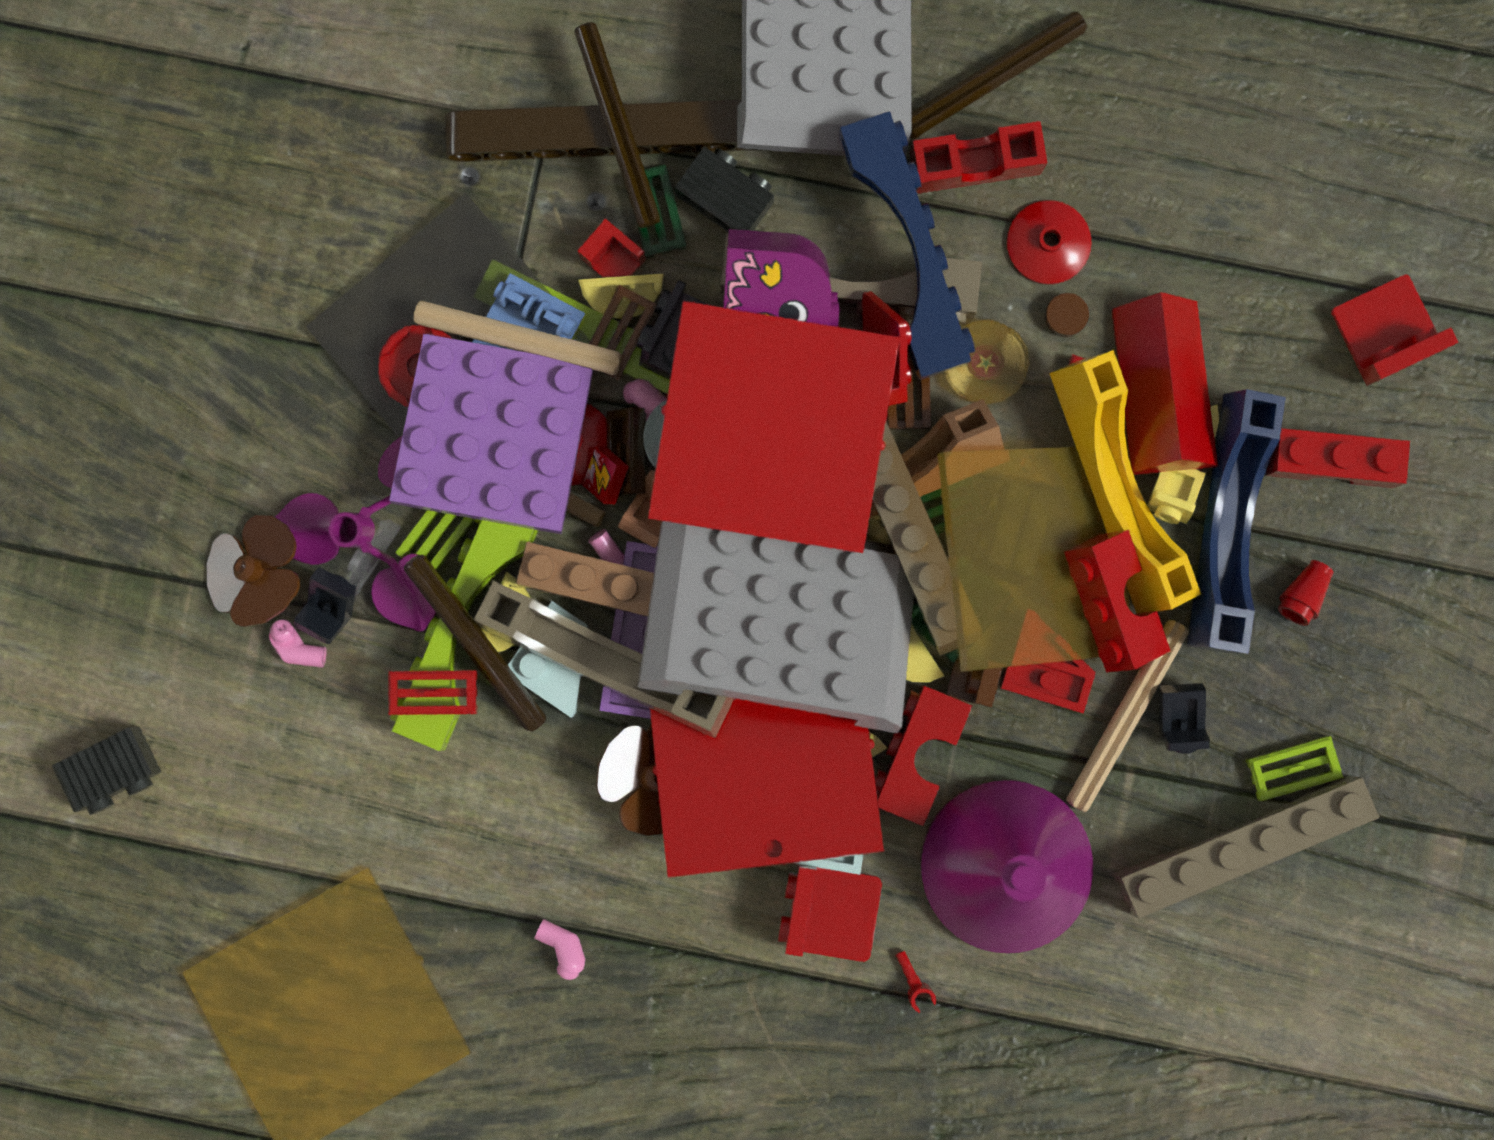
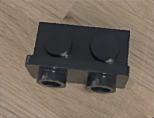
(660, 341)

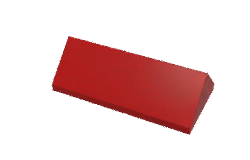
(1166, 384)

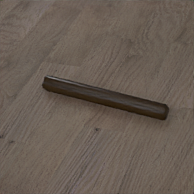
(997, 73)
(617, 125)
(475, 642)

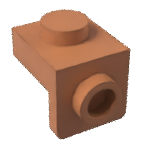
(636, 520)

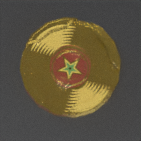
(995, 367)

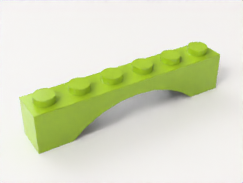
(482, 559)

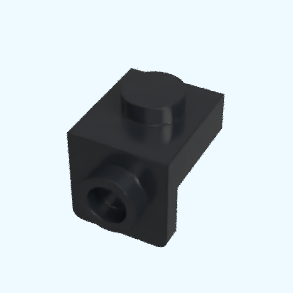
(327, 606)
(1183, 717)

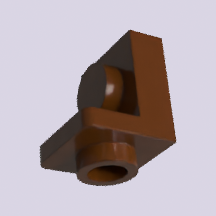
(974, 685)

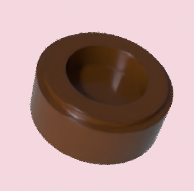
(1066, 314)

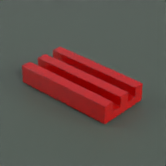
(395, 693)

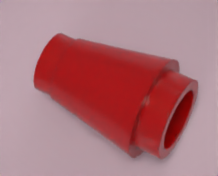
(1306, 594)

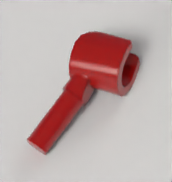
(914, 981)

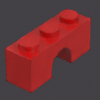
(1002, 156)
(1340, 456)
(1100, 575)
(929, 717)

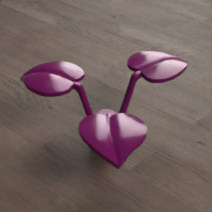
(322, 529)

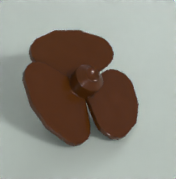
(251, 583)
(629, 766)

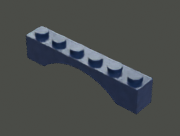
(878, 161)
(1244, 445)

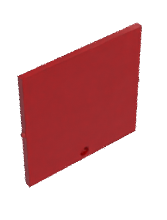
(773, 427)
(764, 790)

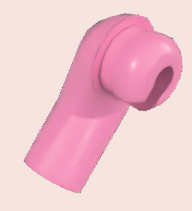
(567, 948)

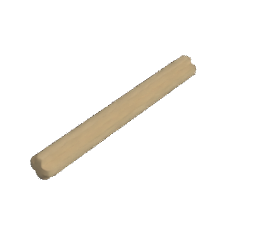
(517, 337)
(1125, 721)

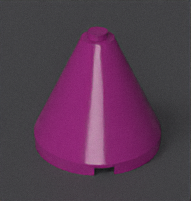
(1006, 866)

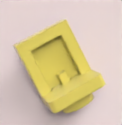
(1175, 495)

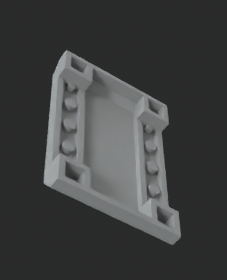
(821, 69)
(779, 624)

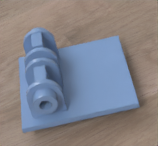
(532, 308)

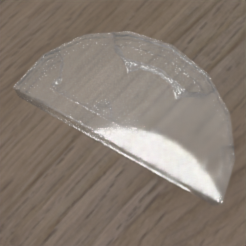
(364, 563)

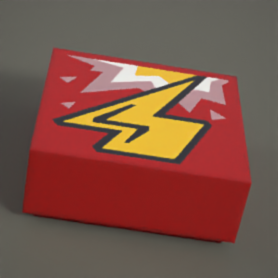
(604, 475)

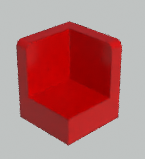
(611, 252)

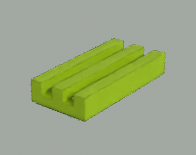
(422, 526)
(1259, 778)

